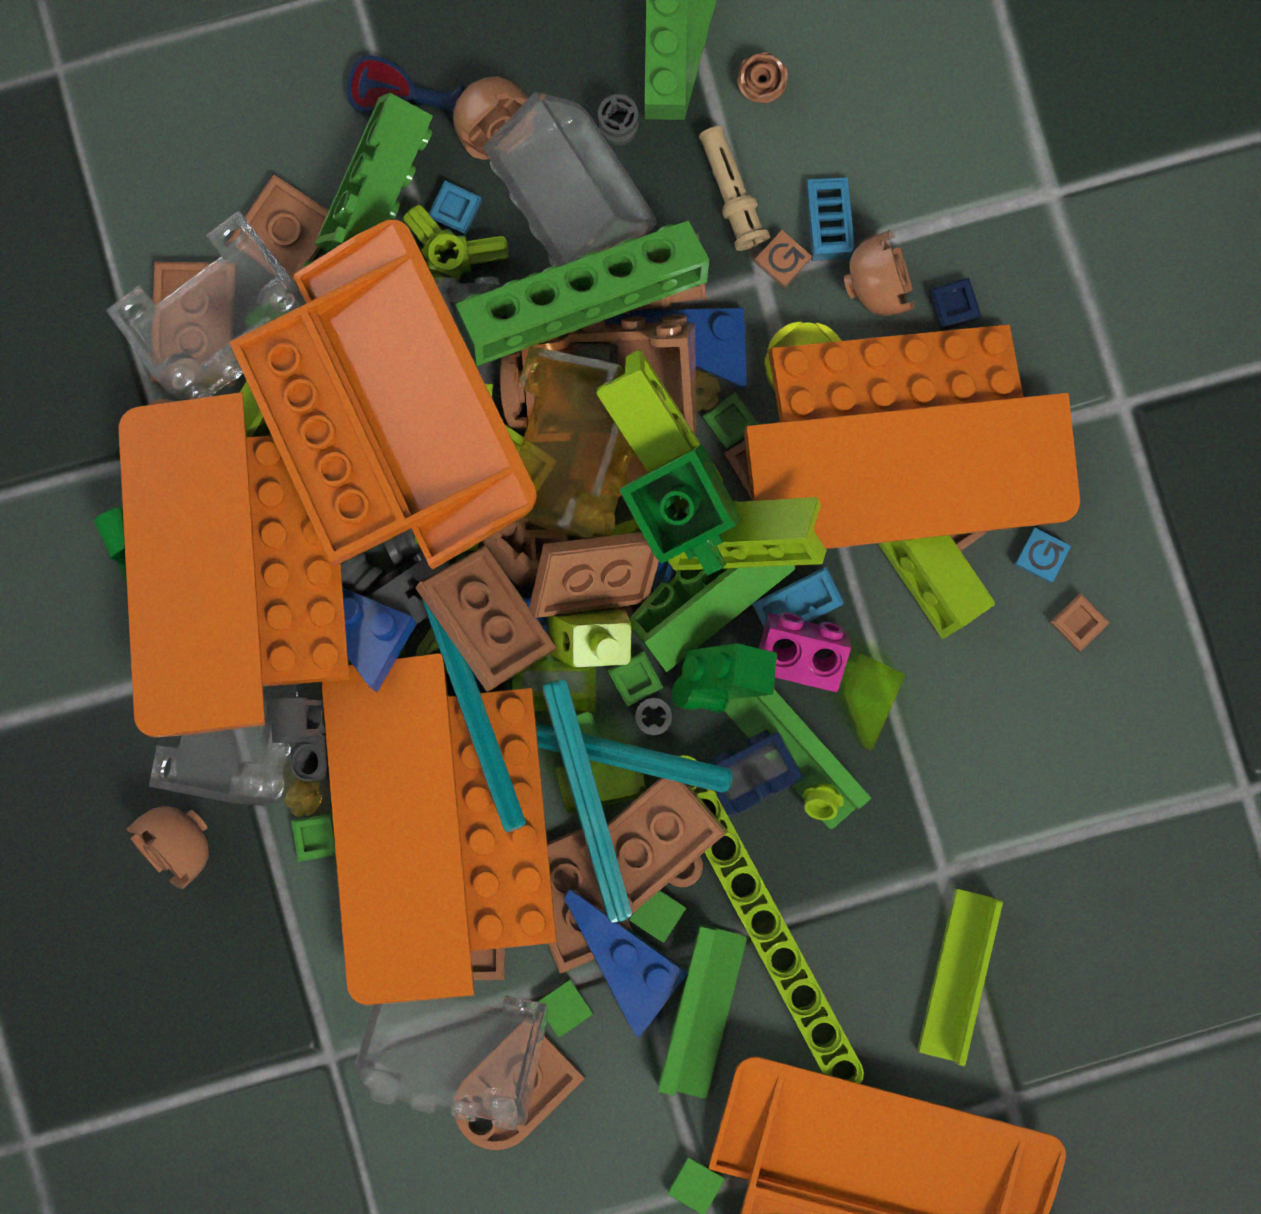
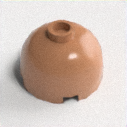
(484, 110)
(879, 276)
(172, 842)

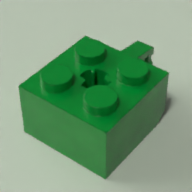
(706, 517)

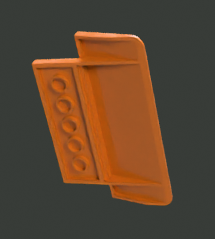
(383, 406)
(914, 438)
(219, 571)
(421, 838)
(864, 1150)

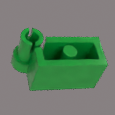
(722, 674)

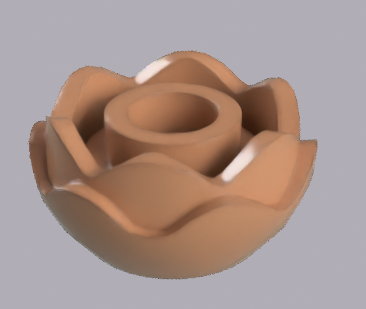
(762, 65)

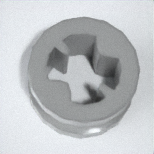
(653, 703)

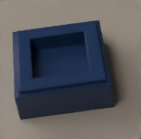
(954, 303)

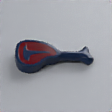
(377, 76)

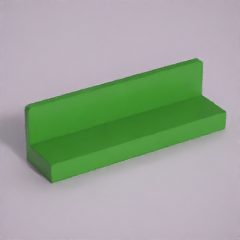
(813, 758)
(702, 1012)

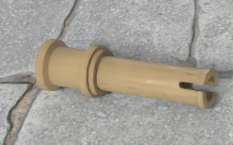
(738, 206)

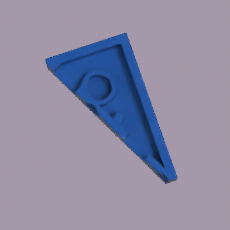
(717, 339)
(374, 636)
(634, 969)

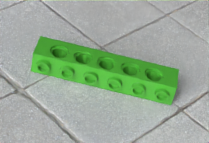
(568, 310)

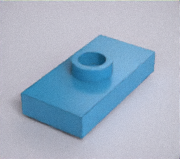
(806, 598)

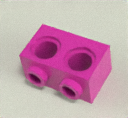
(798, 661)

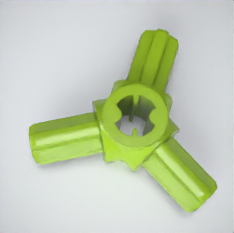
(442, 241)

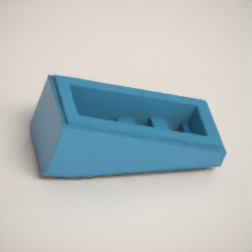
(830, 250)

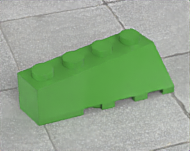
(673, 53)
(377, 170)
(697, 606)

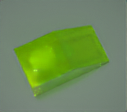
(868, 696)

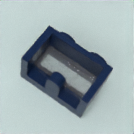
(757, 772)

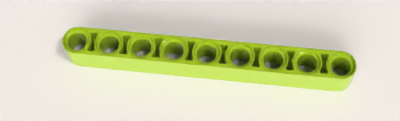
(779, 937)

